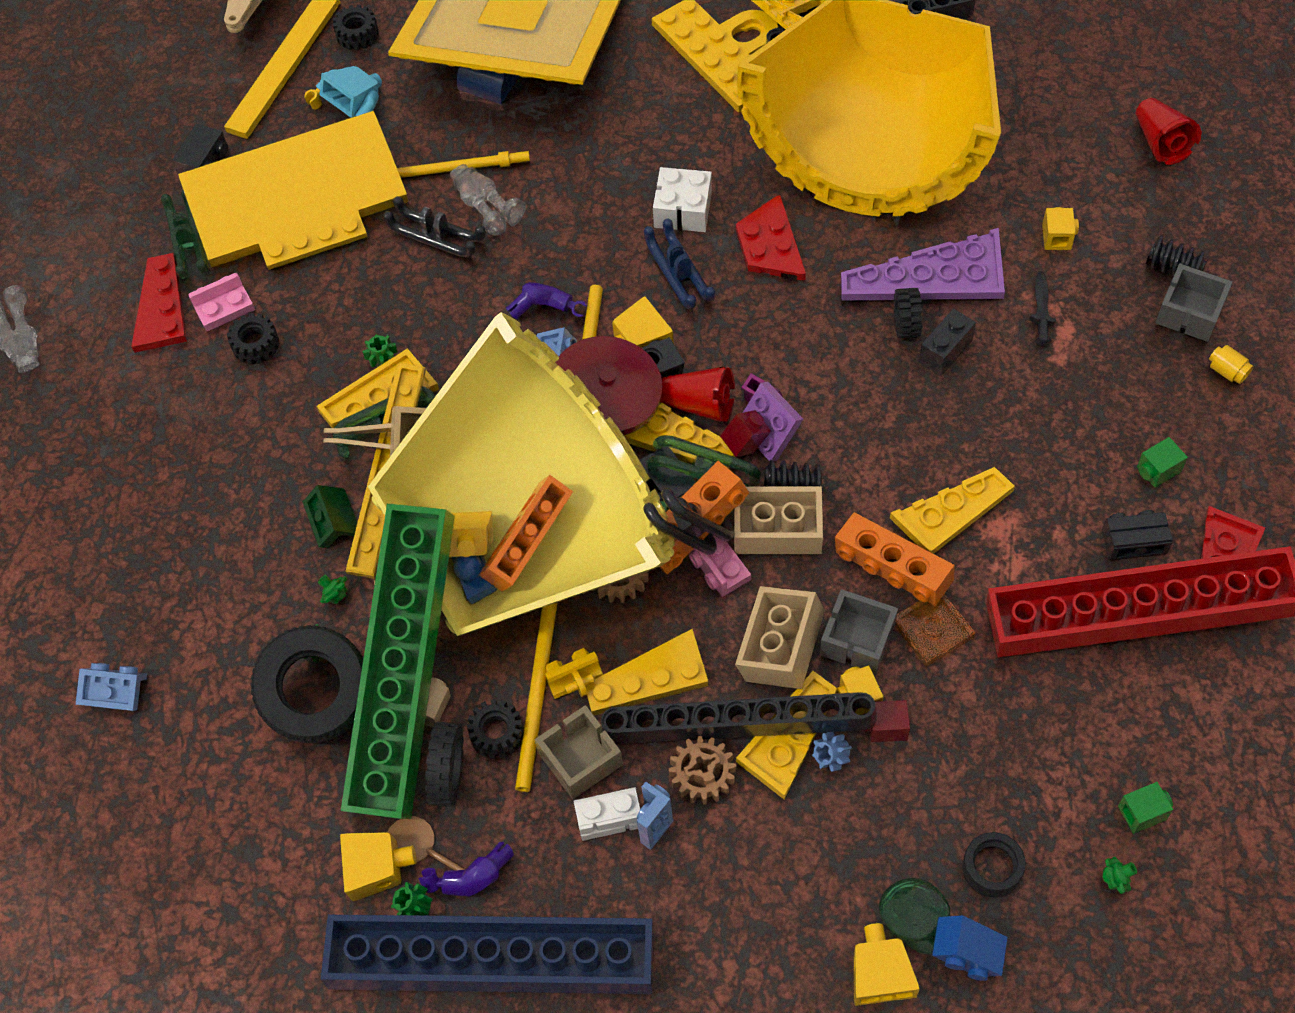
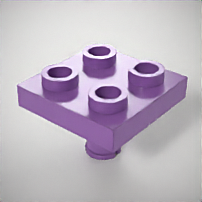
(778, 417)

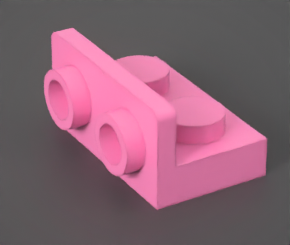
(221, 302)
(721, 569)

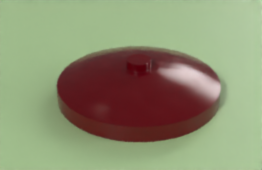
(619, 378)

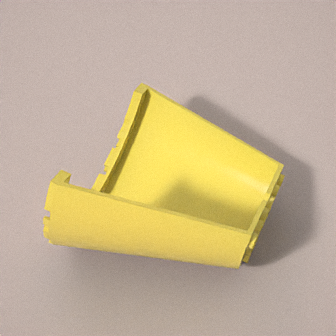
(487, 445)

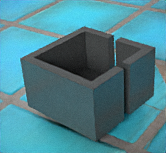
(1193, 302)
(860, 631)

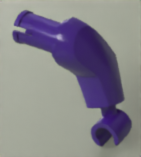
(543, 294)
(469, 881)

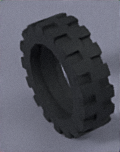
(444, 764)

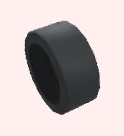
(998, 841)

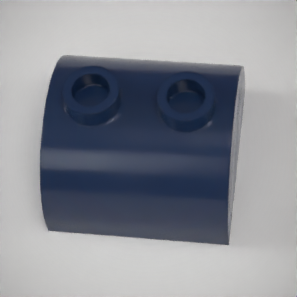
(485, 83)

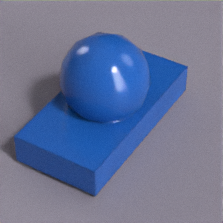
(468, 571)

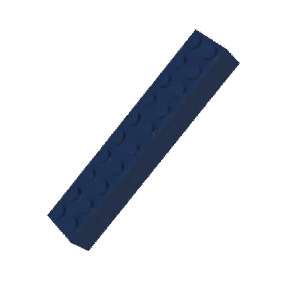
(488, 954)

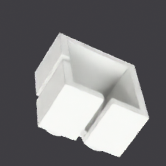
(684, 191)

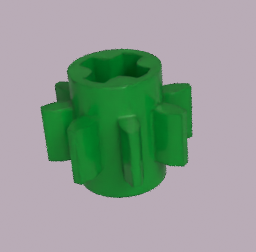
(379, 350)
(412, 900)

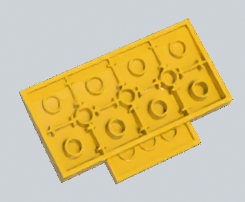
(294, 193)

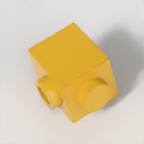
(1059, 228)
(860, 680)

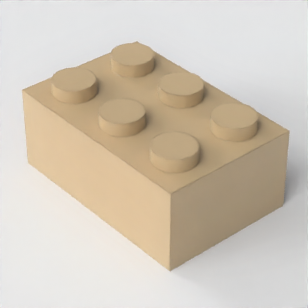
(779, 521)
(780, 637)

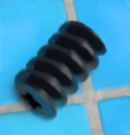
(1171, 257)
(792, 477)

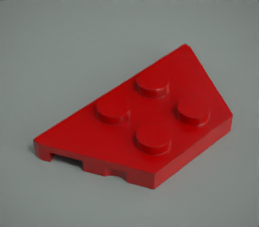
(769, 241)

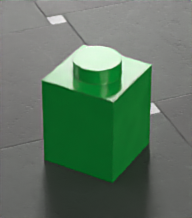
(1161, 462)
(1146, 807)

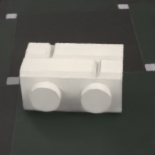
(607, 813)

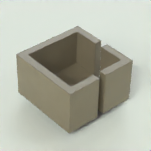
(580, 758)

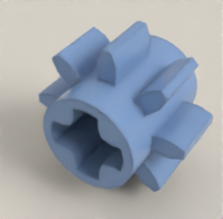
(831, 751)

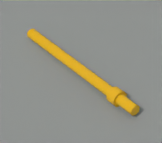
(503, 159)

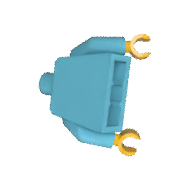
(348, 90)

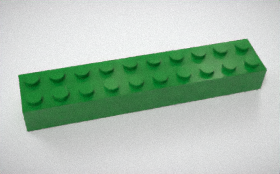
(398, 662)

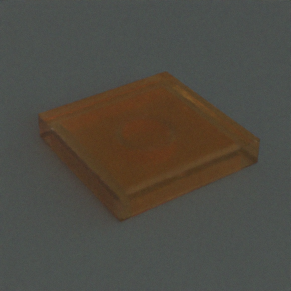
(933, 629)

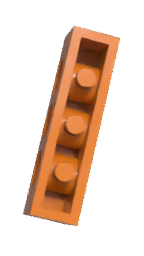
(715, 483)
(525, 533)
(886, 545)

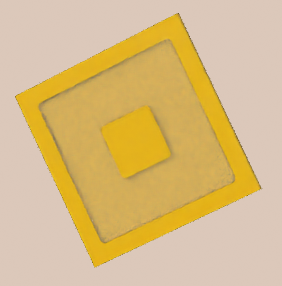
(508, 36)

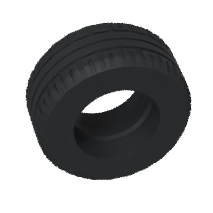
(273, 666)

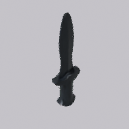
(1042, 315)

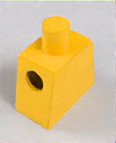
(641, 324)
(471, 534)
(372, 863)
(882, 969)

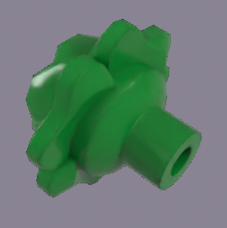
(333, 590)
(1118, 875)

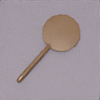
(421, 836)

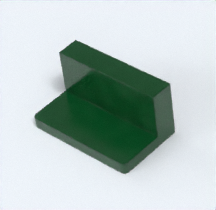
(329, 514)

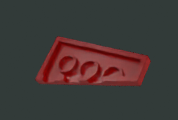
(160, 306)
(1229, 534)

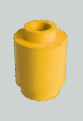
(1230, 364)

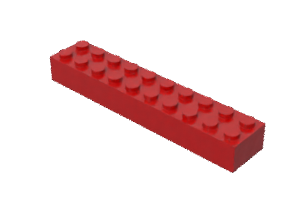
(1142, 602)

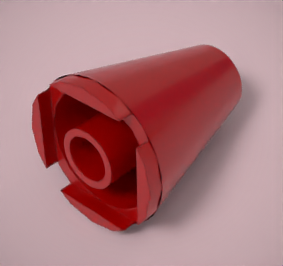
(1167, 131)
(701, 393)

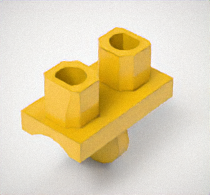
(573, 675)

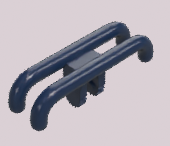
(677, 265)

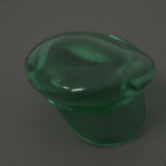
(912, 912)

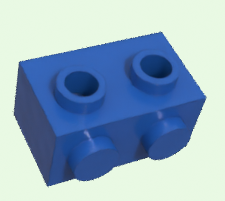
(969, 947)

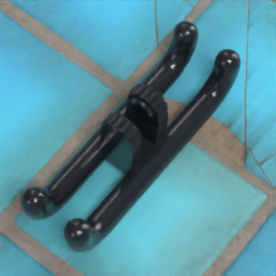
(434, 229)
(690, 524)

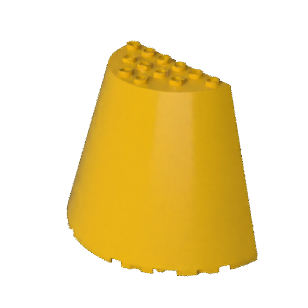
(875, 105)

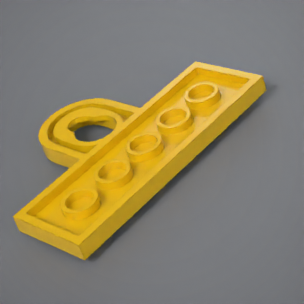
(711, 45)

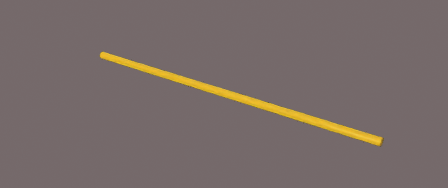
(547, 621)

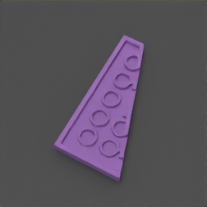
(940, 272)

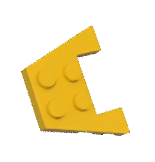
(786, 11)

